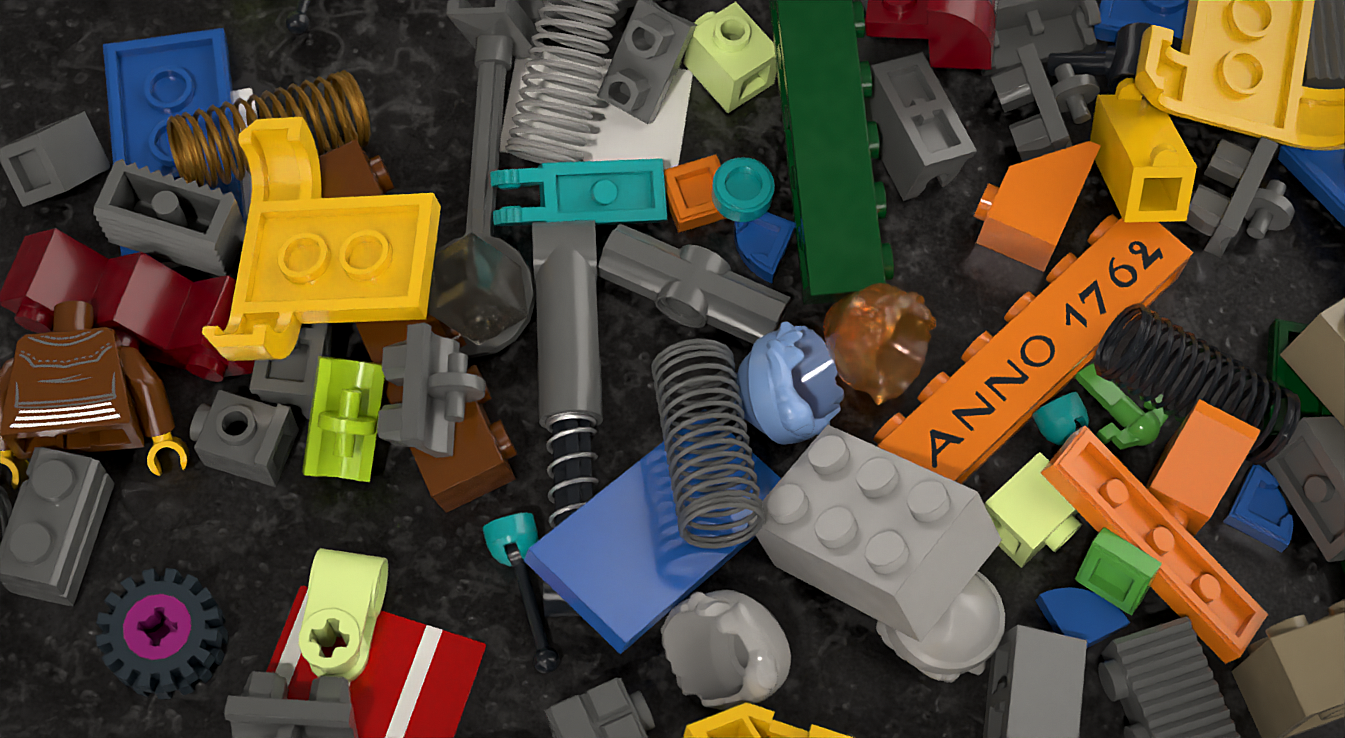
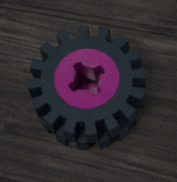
(174, 652)

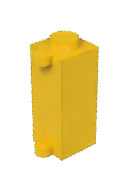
(1142, 157)

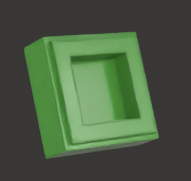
(1117, 571)

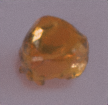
(879, 339)

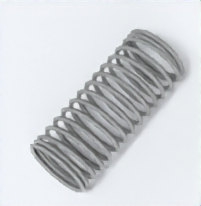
(543, 152)

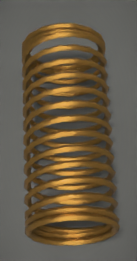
(188, 150)

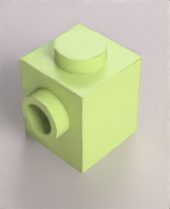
(731, 56)
(1031, 513)

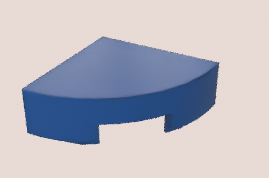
(763, 243)
(1261, 510)
(1081, 614)

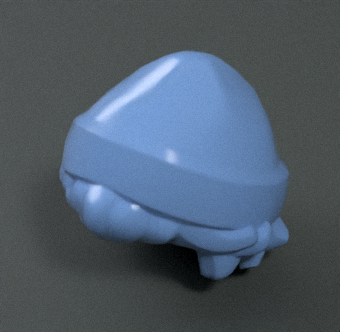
(789, 385)

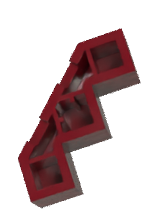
(129, 293)

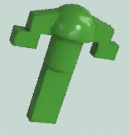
(1138, 426)

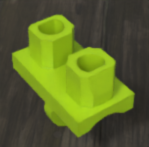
(343, 418)

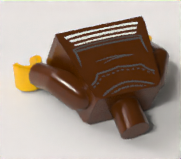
(81, 395)

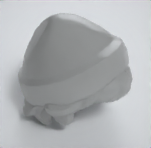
(959, 639)
(725, 649)

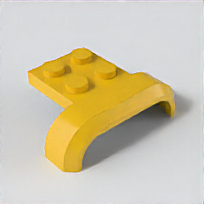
(1243, 73)
(318, 255)

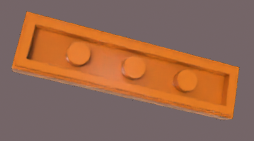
(1189, 576)

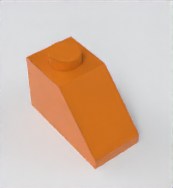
(1034, 204)
(1200, 464)

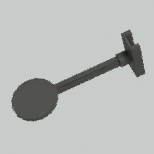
(498, 37)

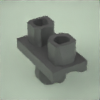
(646, 60)
(1028, 83)
(1243, 171)
(433, 391)
(267, 712)

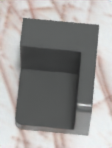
(53, 159)

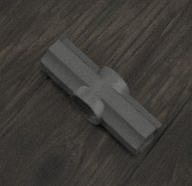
(691, 285)

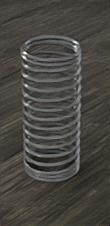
(721, 498)

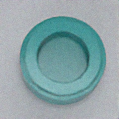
(742, 189)

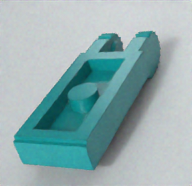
(587, 190)

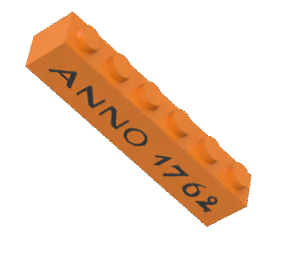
(1037, 352)

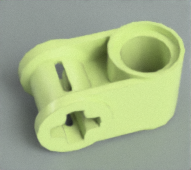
(342, 602)

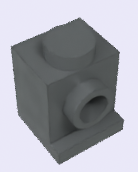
(255, 453)

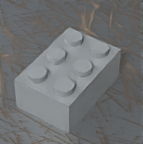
(876, 531)

